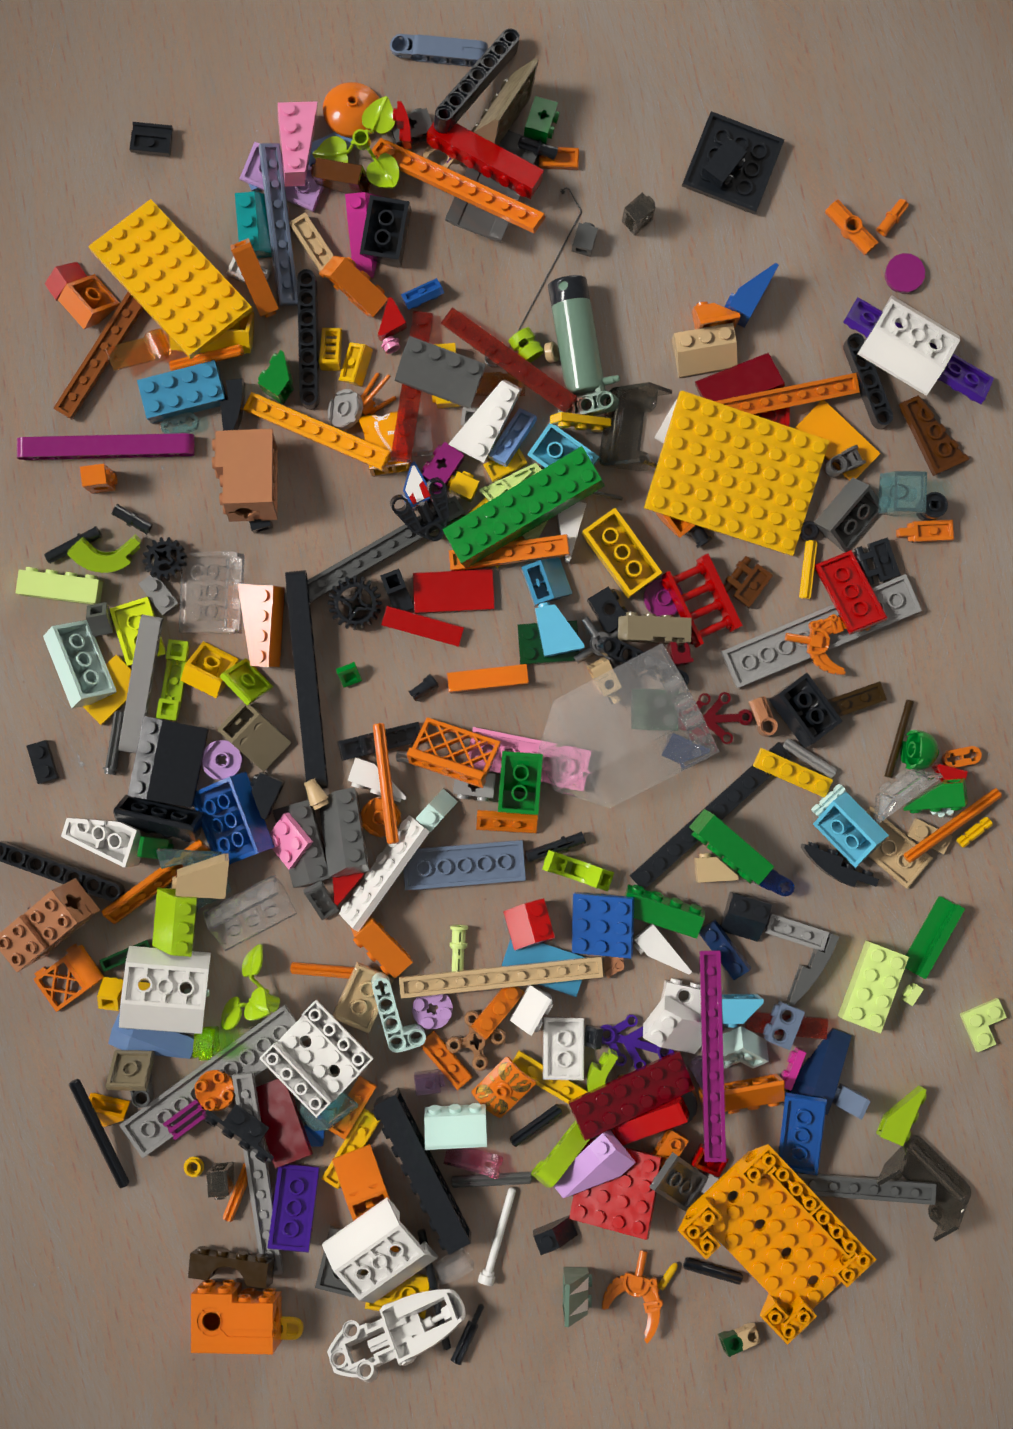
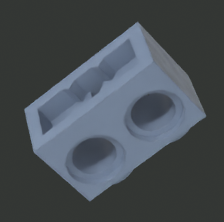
(789, 1026)

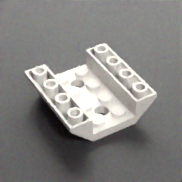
(907, 350)
(163, 1004)
(307, 1069)
(367, 1246)

